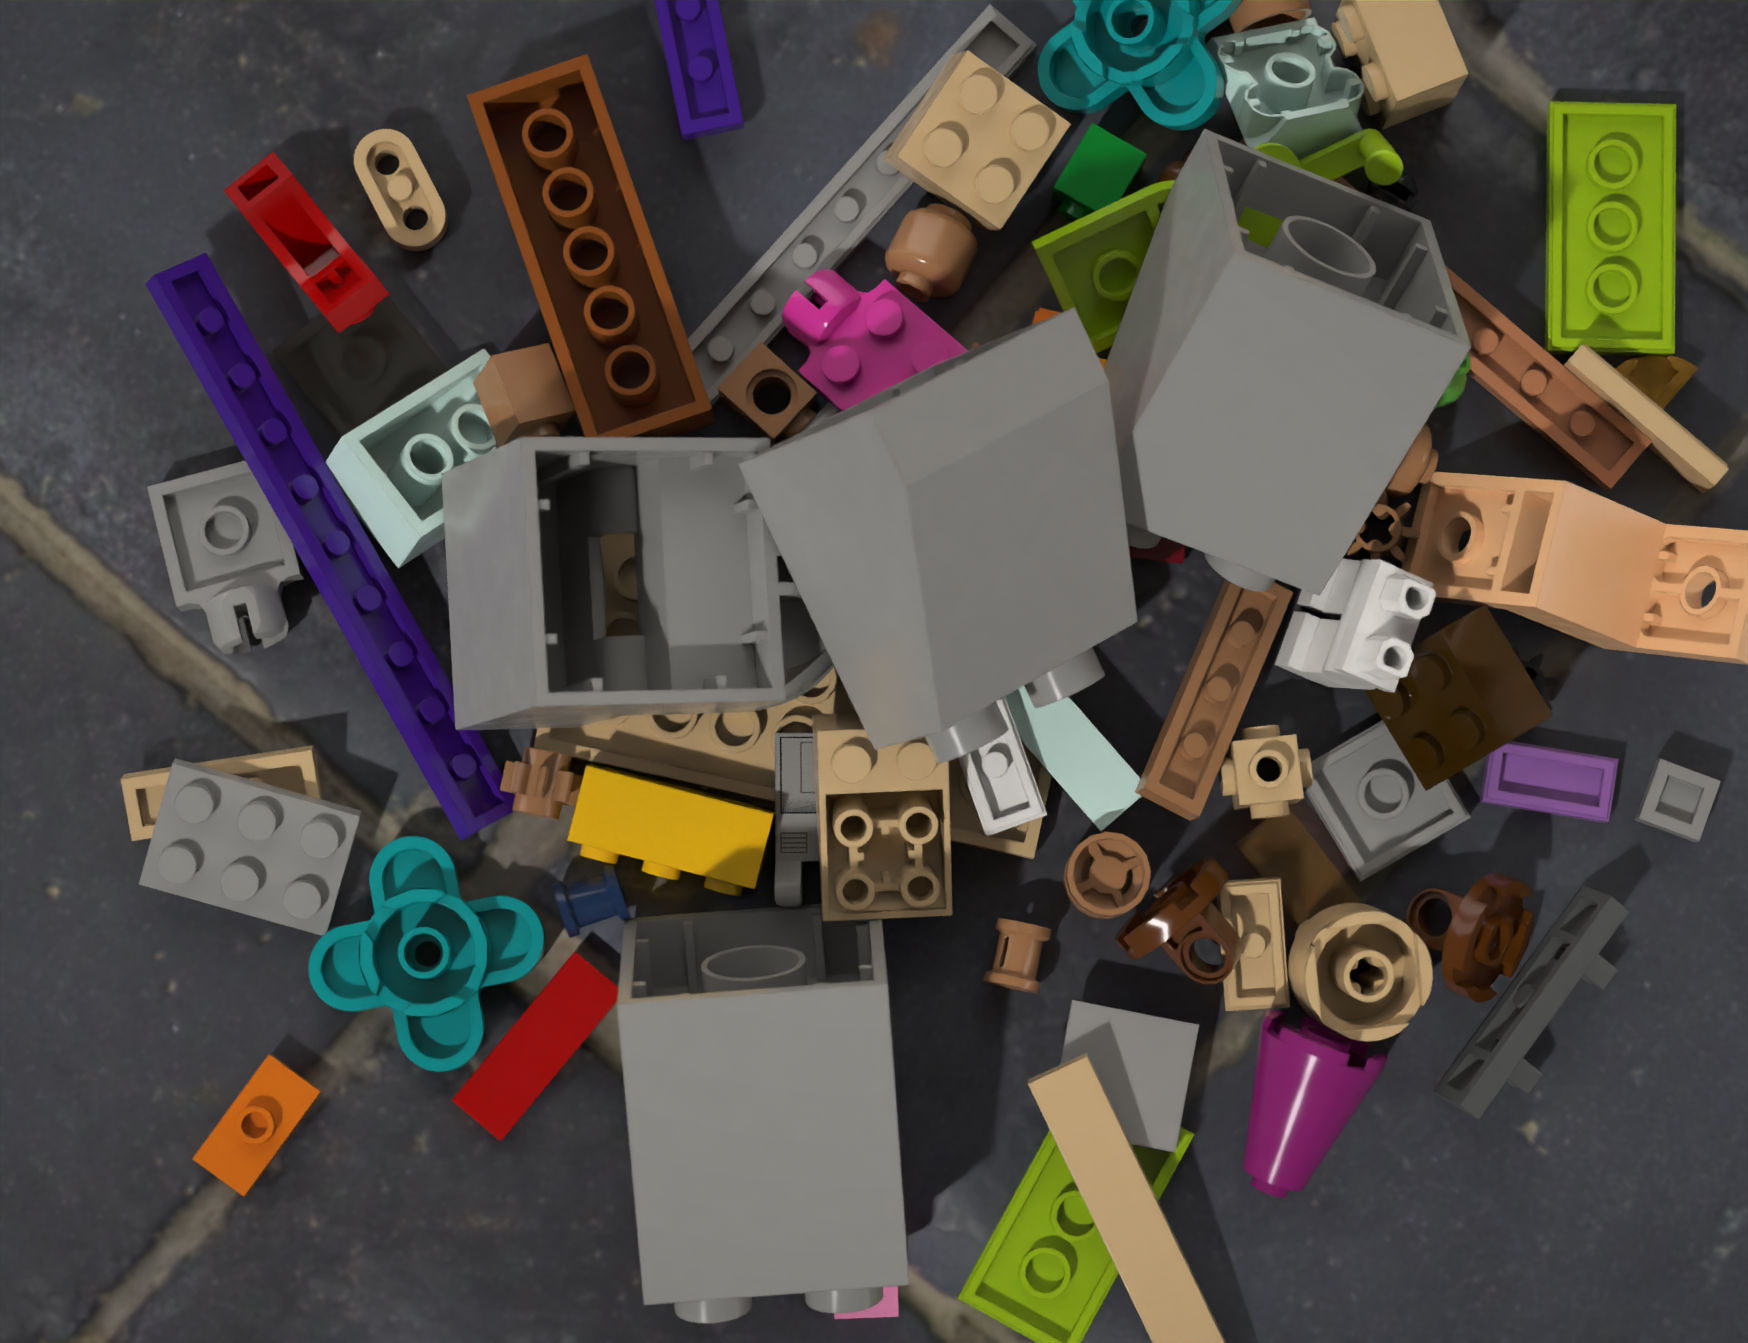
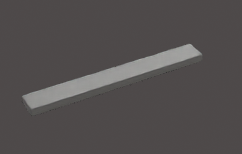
(835, 219)

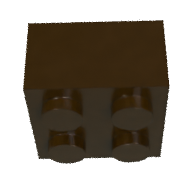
(1459, 699)

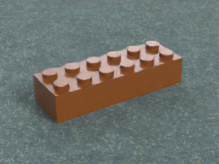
(590, 254)

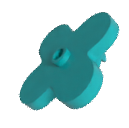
(1162, 67)
(377, 961)

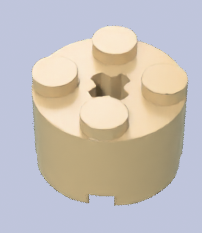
(1386, 994)

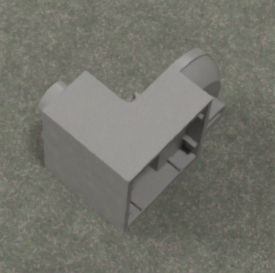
(531, 591)

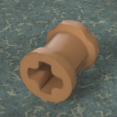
(1017, 955)

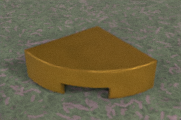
(1658, 376)

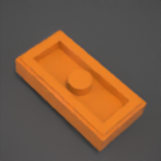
(257, 1125)

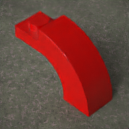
(306, 243)

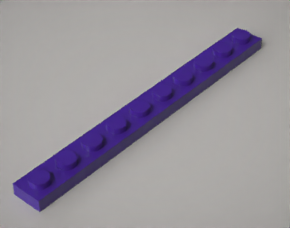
(330, 542)

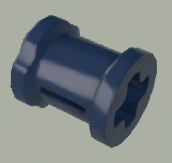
(591, 900)

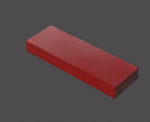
(538, 1046)

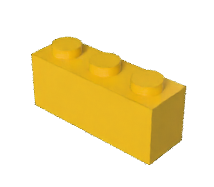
(671, 829)

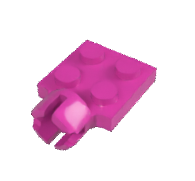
(862, 338)

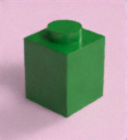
(1097, 174)

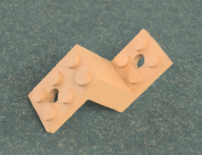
(1583, 565)

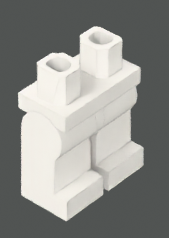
(1371, 629)

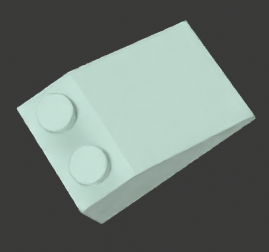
(397, 458)

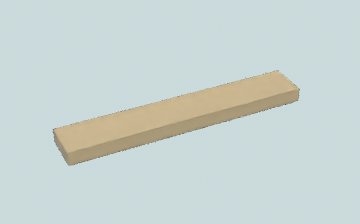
(1123, 1204)

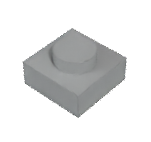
(1677, 800)

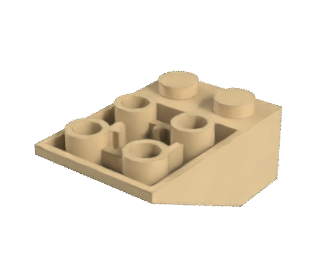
(880, 825)

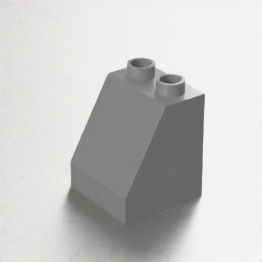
(1277, 381)
(960, 536)
(761, 1110)

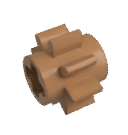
(1396, 529)
(541, 783)

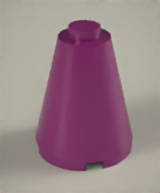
(1302, 1099)

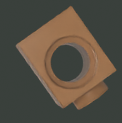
(759, 370)

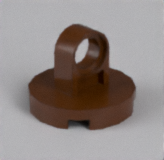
(1182, 917)
(1484, 936)

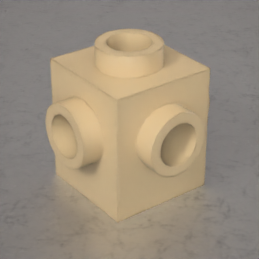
(1248, 790)

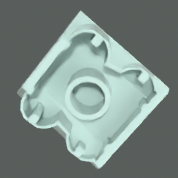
(1288, 86)

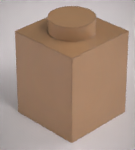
(524, 394)

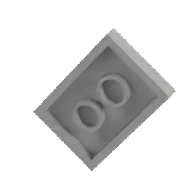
(250, 847)

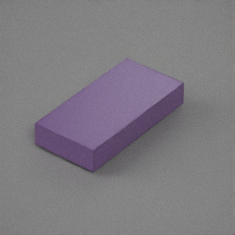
(1550, 781)

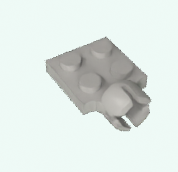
(226, 554)

